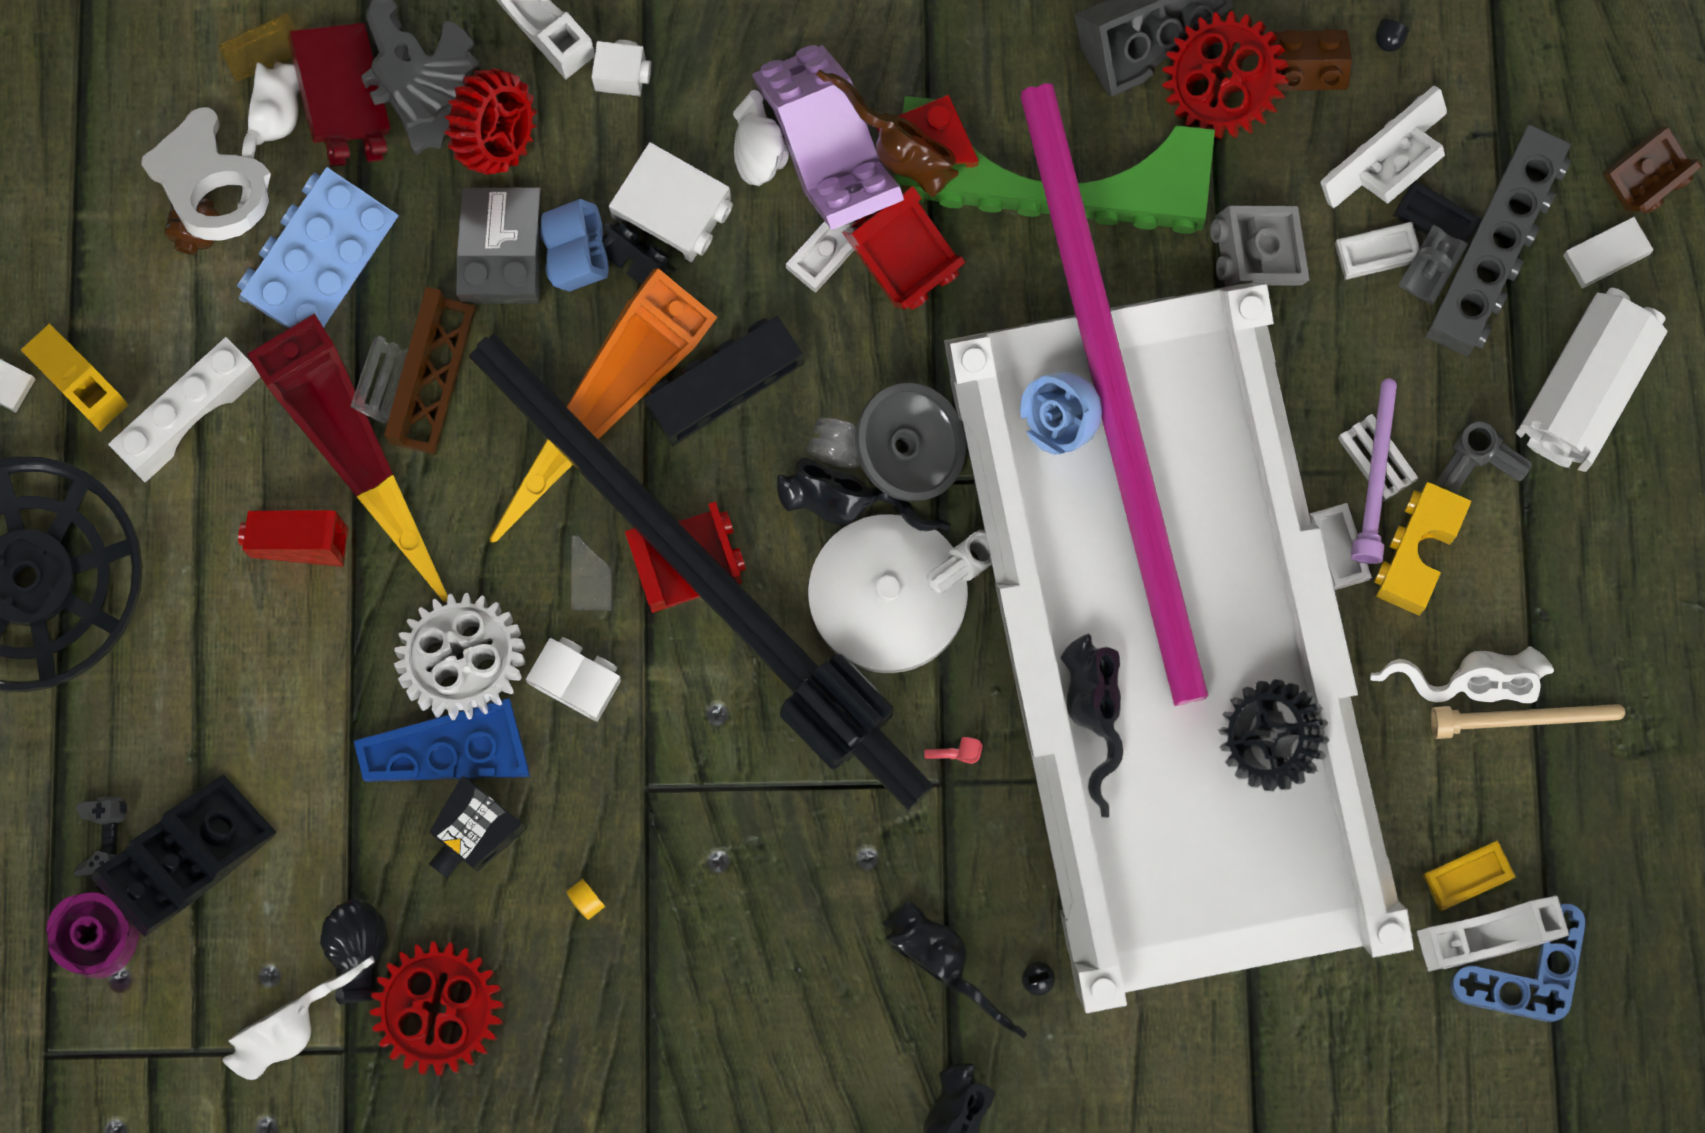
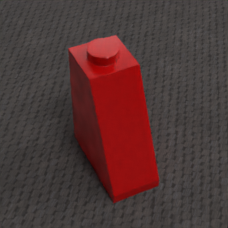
(295, 536)

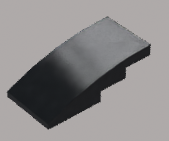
(183, 855)

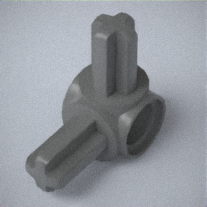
(1466, 458)

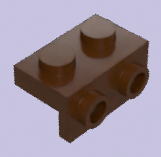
(1315, 59)
(1651, 172)

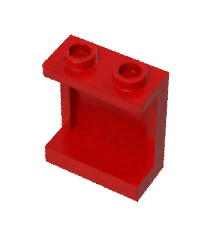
(904, 251)

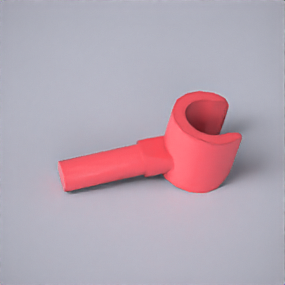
(968, 752)

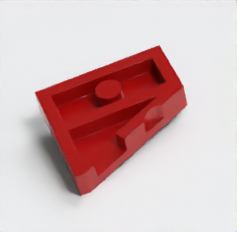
(943, 125)

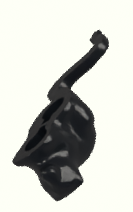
(839, 496)
(1095, 704)
(940, 954)
(961, 1102)

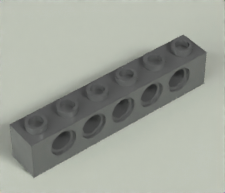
(1534, 151)

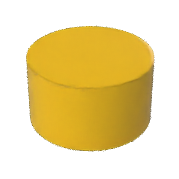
(584, 899)

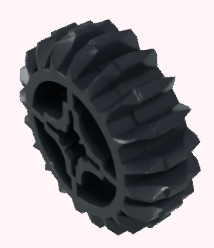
(1263, 705)

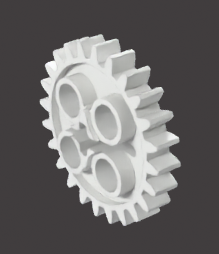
(473, 685)

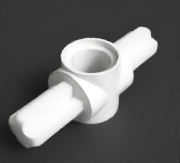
(961, 563)

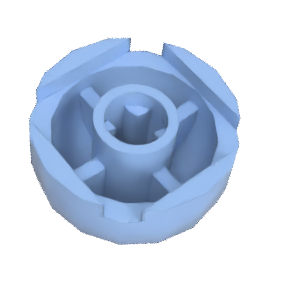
(1061, 411)

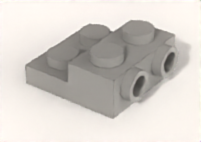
(1260, 245)

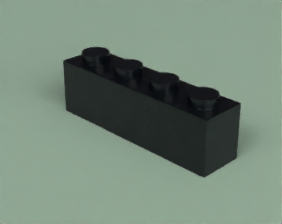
(724, 380)

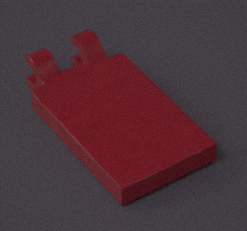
(333, 93)

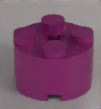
(72, 946)

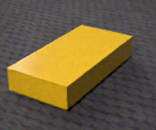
(1469, 876)

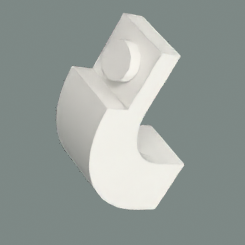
(1493, 934)

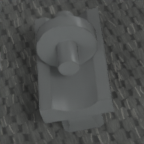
(1432, 265)

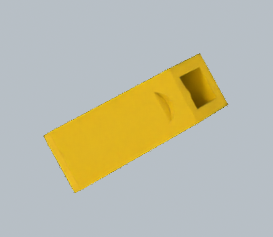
(75, 377)

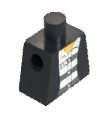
(471, 829)

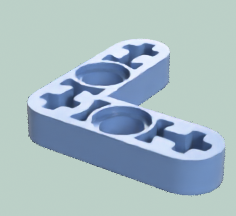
(1544, 981)

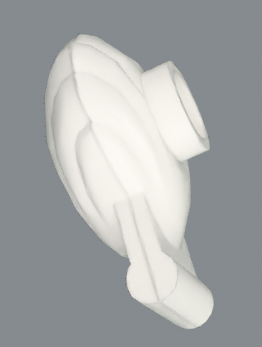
(758, 142)

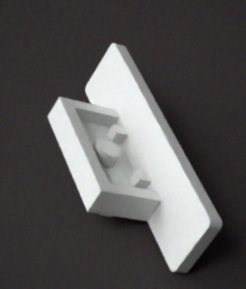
(1393, 155)

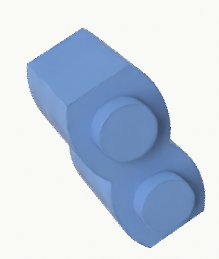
(574, 245)

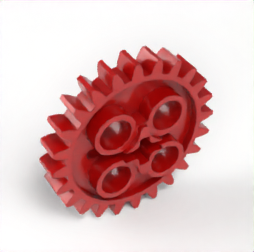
(1193, 64)
(473, 1015)

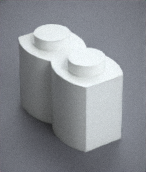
(574, 678)

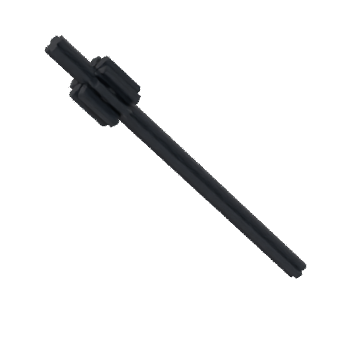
(831, 703)

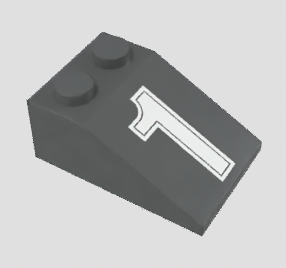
(499, 246)

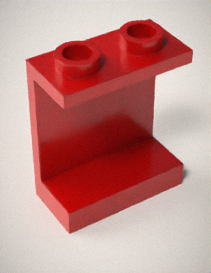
(661, 582)

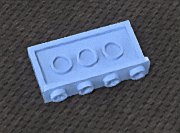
(317, 252)

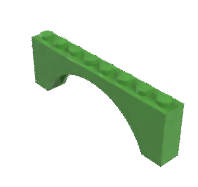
(1160, 191)

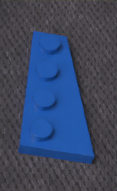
(447, 748)

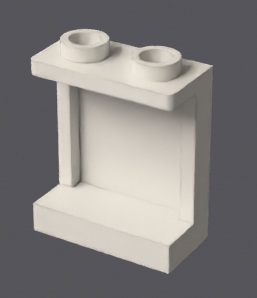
(672, 201)

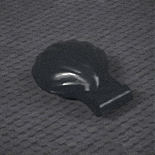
(348, 938)

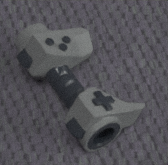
(109, 813)

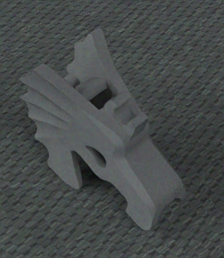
(411, 80)

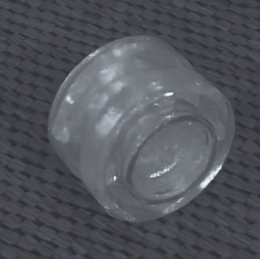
(835, 443)

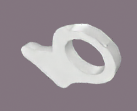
(191, 167)

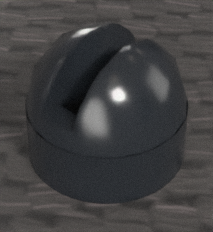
(1391, 35)
(1042, 987)

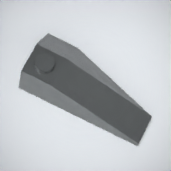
(1133, 36)

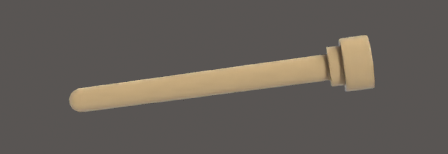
(1448, 722)

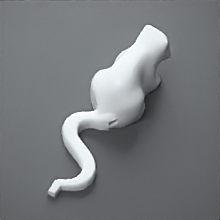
(271, 110)
(1482, 676)
(281, 1032)

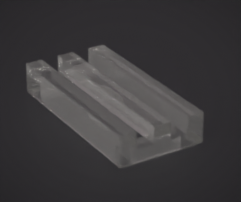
(392, 352)

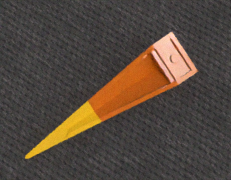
(644, 345)

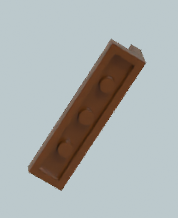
(415, 369)

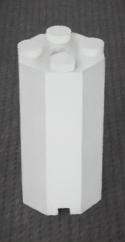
(1593, 379)

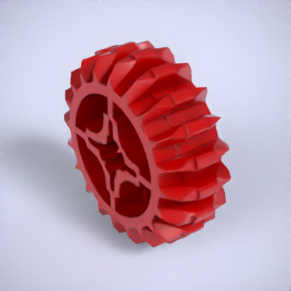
(482, 119)

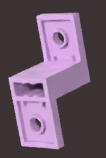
(826, 138)

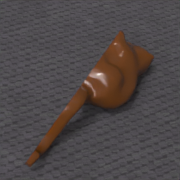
(902, 144)

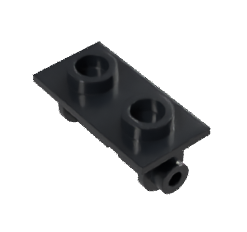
(624, 244)

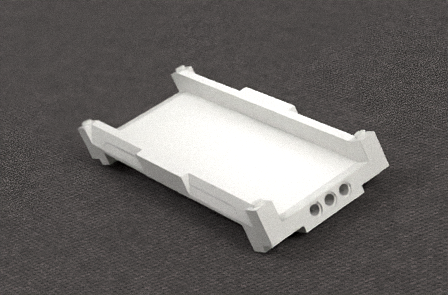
(1192, 861)

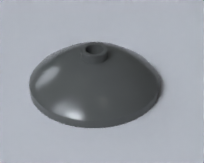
(930, 440)

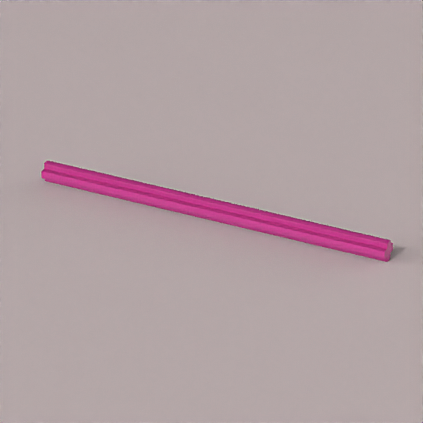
(1113, 388)

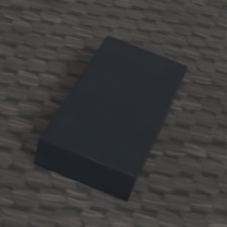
(1429, 208)

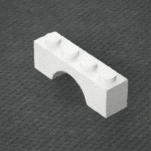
(552, 32)
(210, 383)

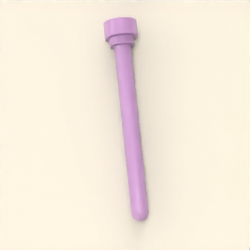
(1368, 545)

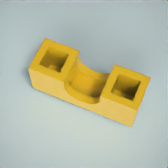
(1406, 578)

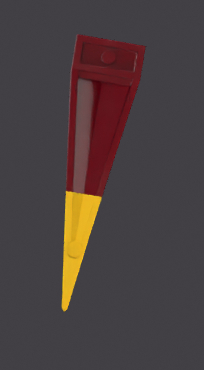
(317, 393)

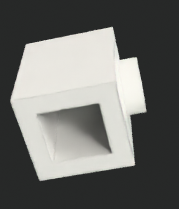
(620, 68)

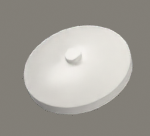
(875, 595)

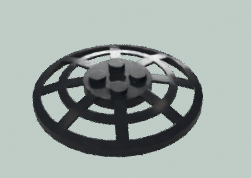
(58, 571)

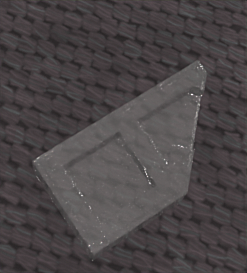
(589, 579)

